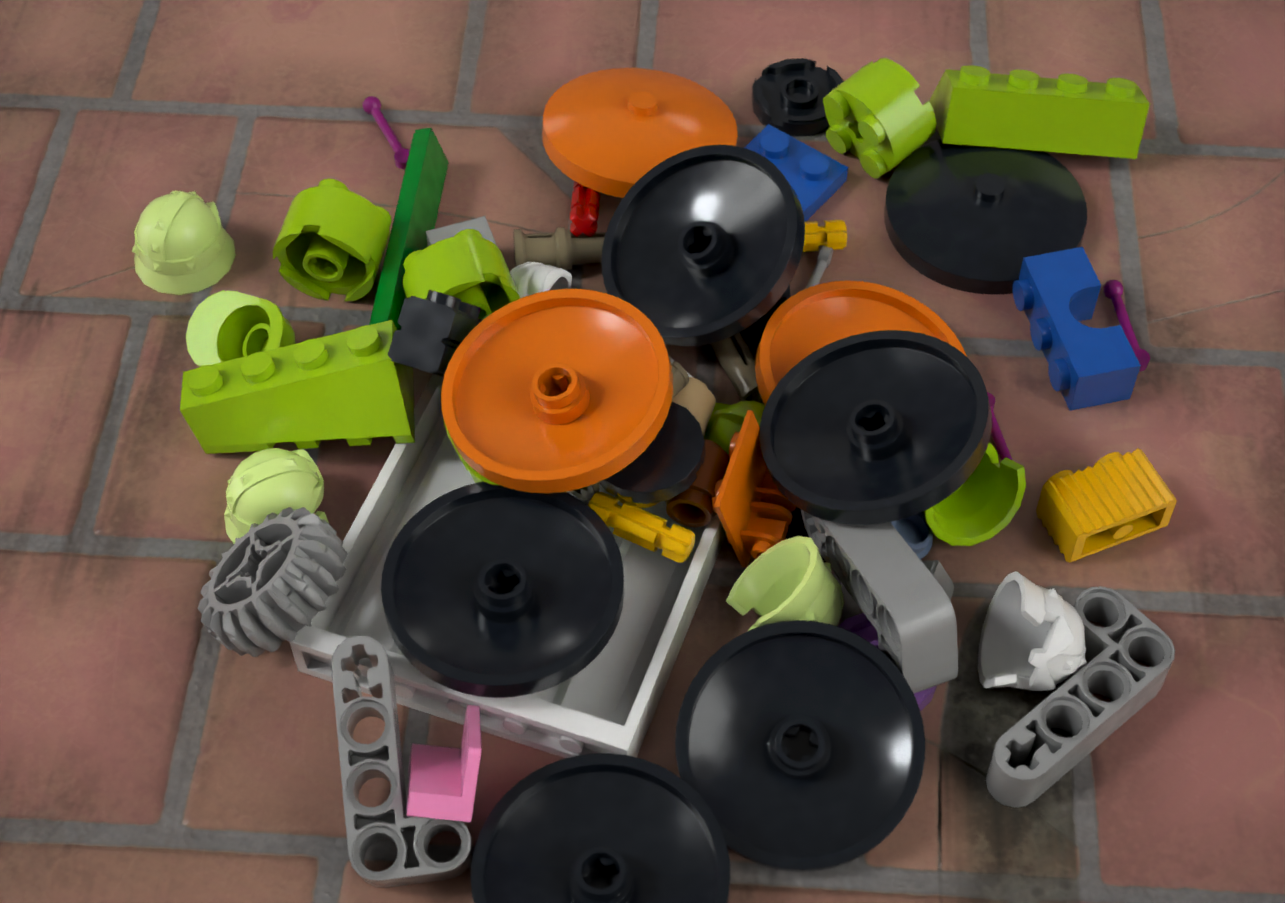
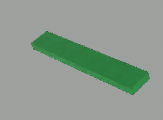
(413, 216)

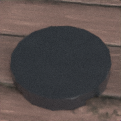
(792, 96)
(667, 463)

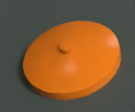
(626, 121)
(833, 313)
(557, 390)

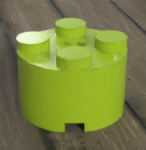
(878, 116)
(332, 242)
(462, 268)

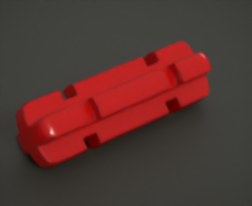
(584, 210)

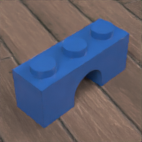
(1083, 361)

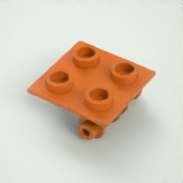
(747, 498)

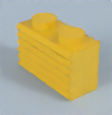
(1104, 504)

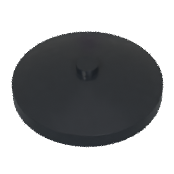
(980, 210)
(705, 243)
(876, 427)
(502, 589)
(801, 744)
(601, 835)

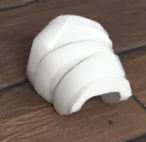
(537, 278)

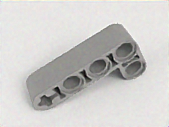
(896, 596)
(1071, 707)
(385, 761)

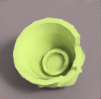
(181, 244)
(268, 484)
(789, 585)

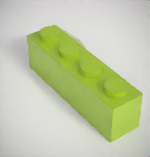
(1040, 112)
(303, 395)

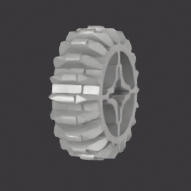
(272, 582)

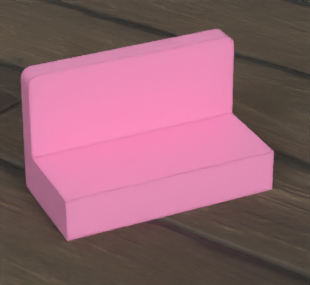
(445, 778)

